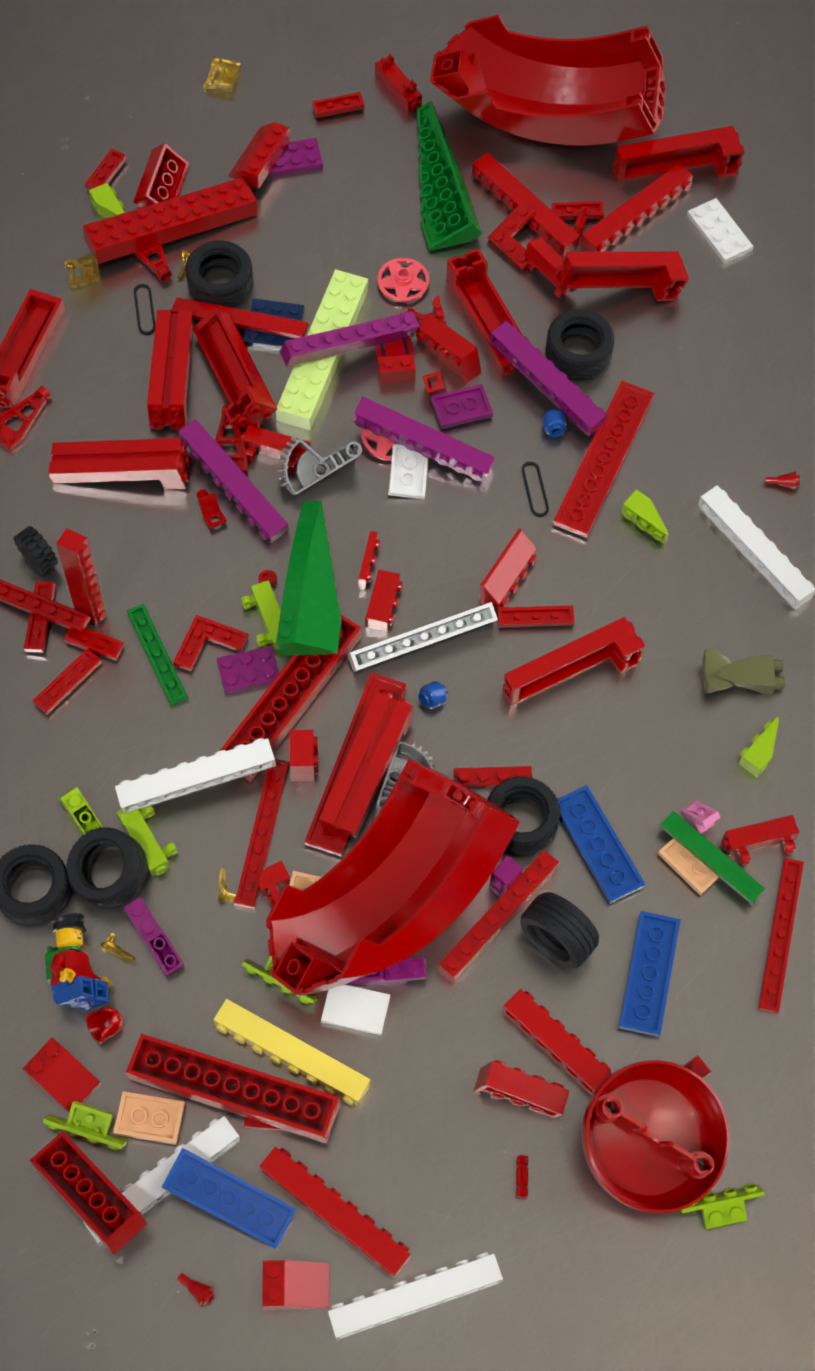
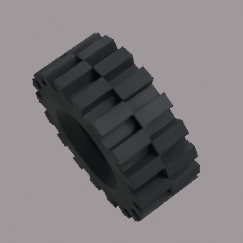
(35, 550)

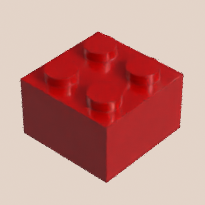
(303, 755)

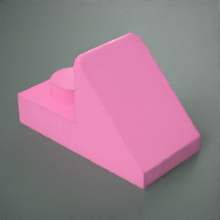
(700, 816)

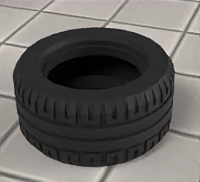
(215, 254)
(583, 323)
(540, 795)
(83, 854)
(49, 905)
(559, 930)

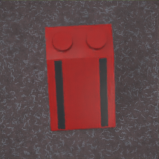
(396, 362)

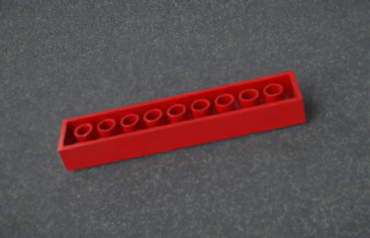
(170, 220)
(292, 693)
(233, 1088)

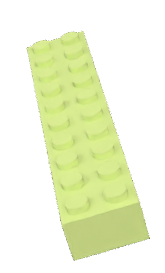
(311, 379)

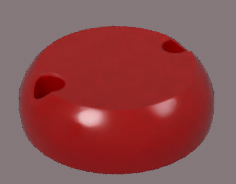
(653, 1135)

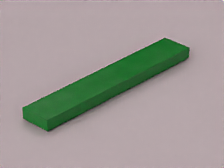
(157, 655)
(712, 857)

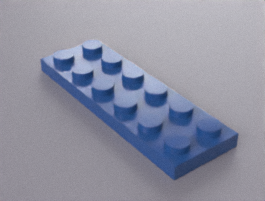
(599, 845)
(649, 974)
(229, 1198)

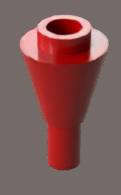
(788, 480)
(201, 1292)

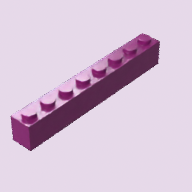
(349, 338)
(548, 378)
(422, 439)
(233, 481)

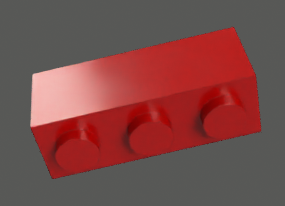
(383, 600)

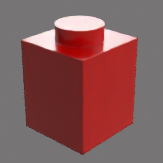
(434, 384)

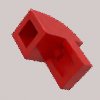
(272, 880)

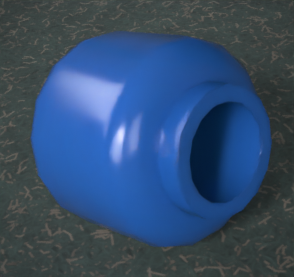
(554, 423)
(433, 695)

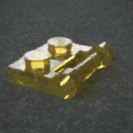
(227, 75)
(88, 270)

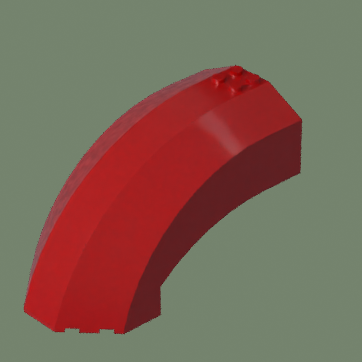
(555, 87)
(393, 888)

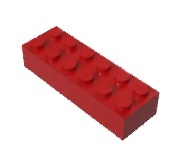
(88, 1192)

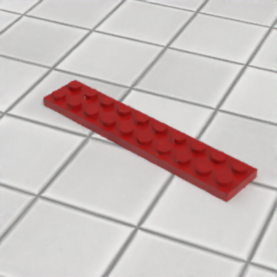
(603, 459)
(323, 836)

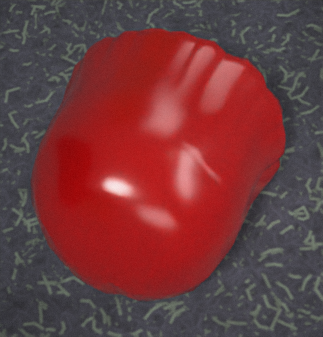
(96, 1023)

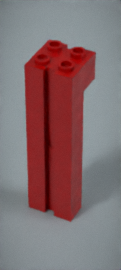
(691, 150)
(640, 269)
(480, 302)
(26, 343)
(170, 369)
(234, 370)
(121, 461)
(611, 641)
(367, 763)

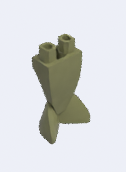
(750, 673)

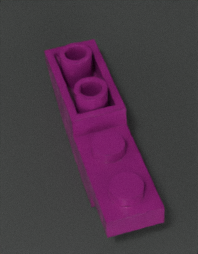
(153, 936)
(400, 973)

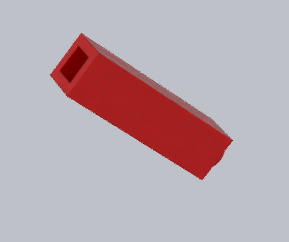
(398, 83)
(546, 260)
(270, 444)
(761, 835)

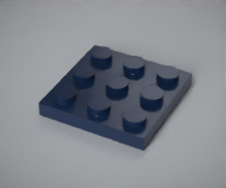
(274, 308)

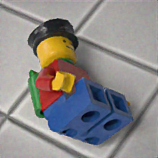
(70, 969)

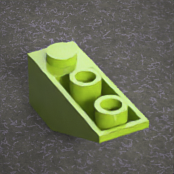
(105, 201)
(643, 513)
(761, 751)
(79, 810)

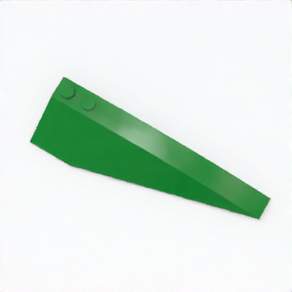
(446, 204)
(310, 605)

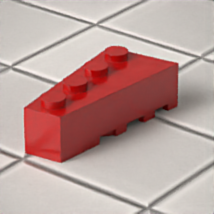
(450, 348)
(522, 1088)

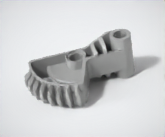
(310, 460)
(396, 767)

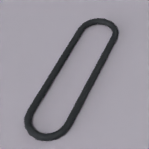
(137, 311)
(542, 486)

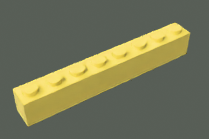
(292, 1052)

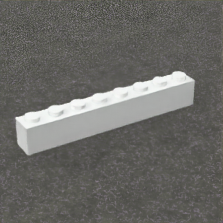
(756, 547)
(422, 637)
(195, 776)
(205, 1144)
(414, 1296)

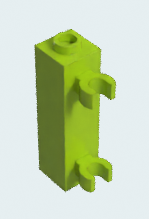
(268, 609)
(138, 829)

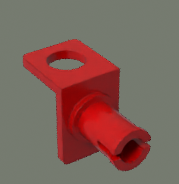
(210, 508)

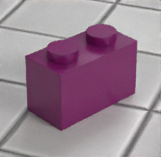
(504, 875)

